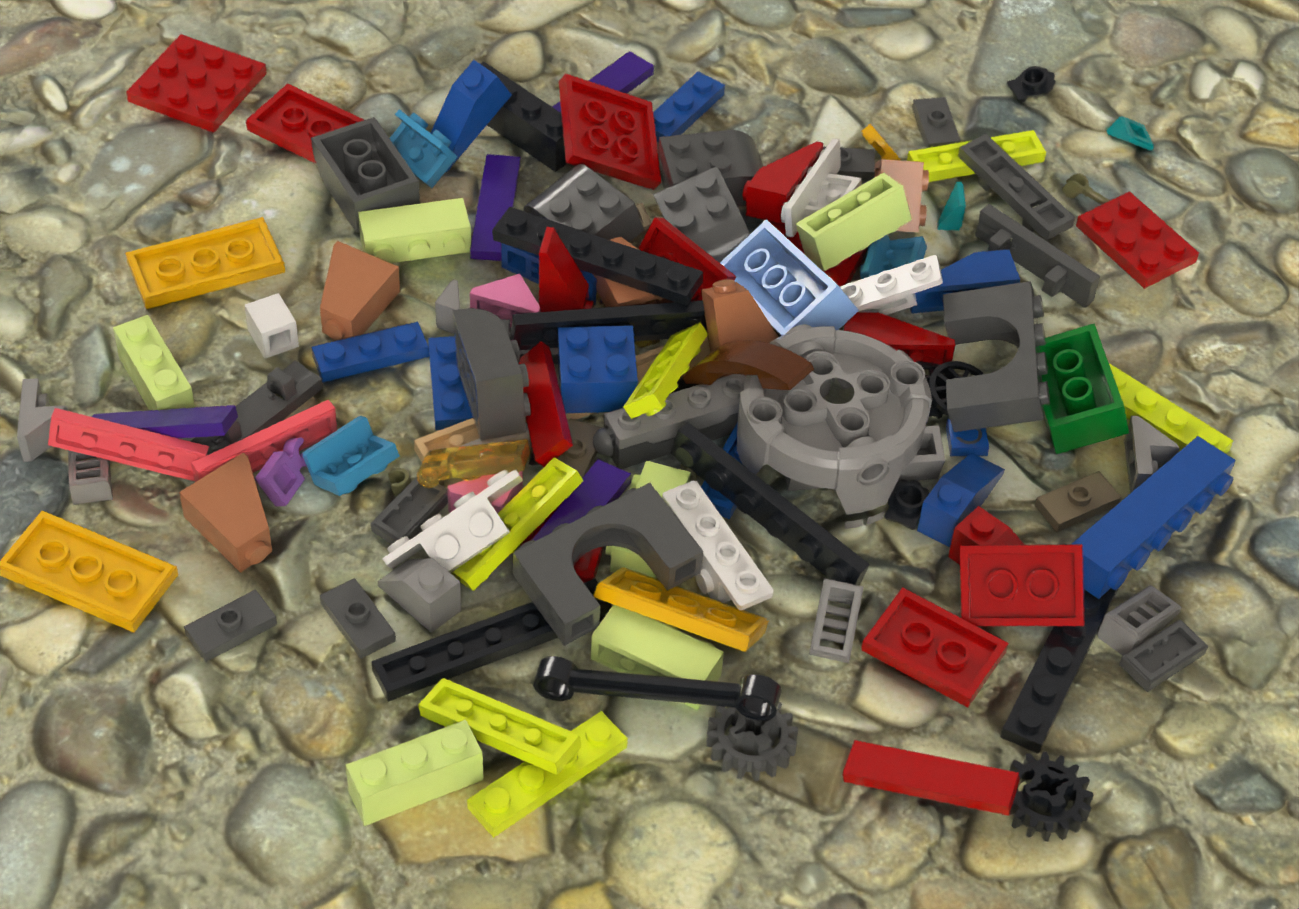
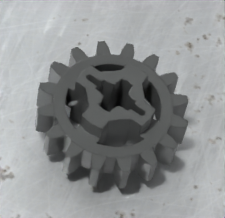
(750, 741)

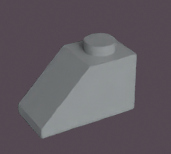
(424, 591)

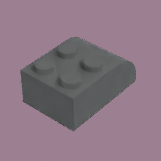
(695, 153)
(364, 169)
(588, 204)
(704, 213)
(491, 373)

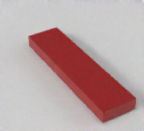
(548, 419)
(931, 777)

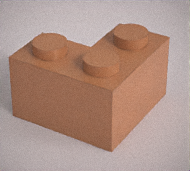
(914, 182)

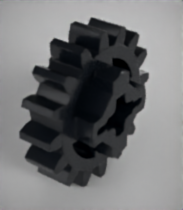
(1046, 796)

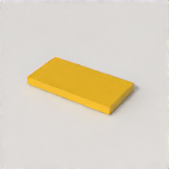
(204, 262)
(87, 571)
(682, 609)

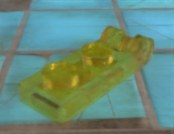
(472, 461)

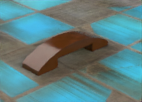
(772, 364)

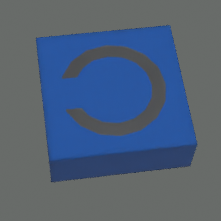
(967, 442)

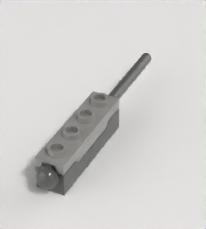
(644, 438)

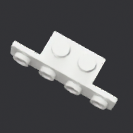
(818, 188)
(894, 288)
(462, 532)
(726, 566)

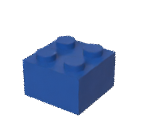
(596, 368)

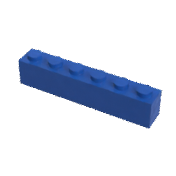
(1152, 513)

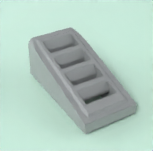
(93, 488)
(841, 593)
(1135, 622)

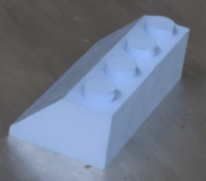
(787, 282)

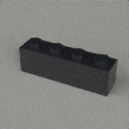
(530, 124)

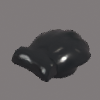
(1032, 83)
(906, 503)

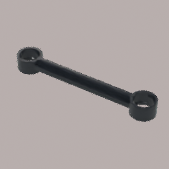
(754, 697)

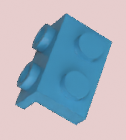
(423, 152)
(890, 254)
(348, 457)

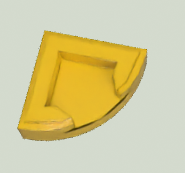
(879, 143)

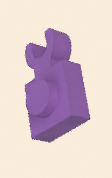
(282, 473)

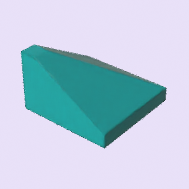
(1131, 132)
(954, 210)

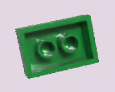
(1082, 391)

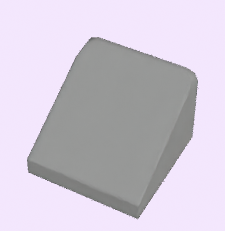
(445, 305)

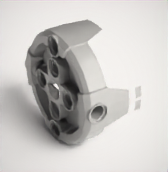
(838, 446)

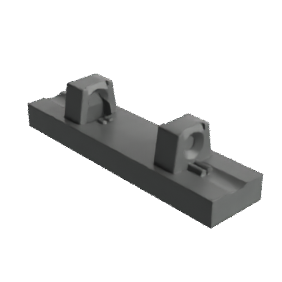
(1016, 187)
(1038, 256)
(265, 408)

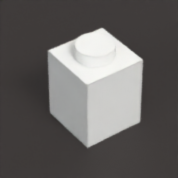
(271, 325)

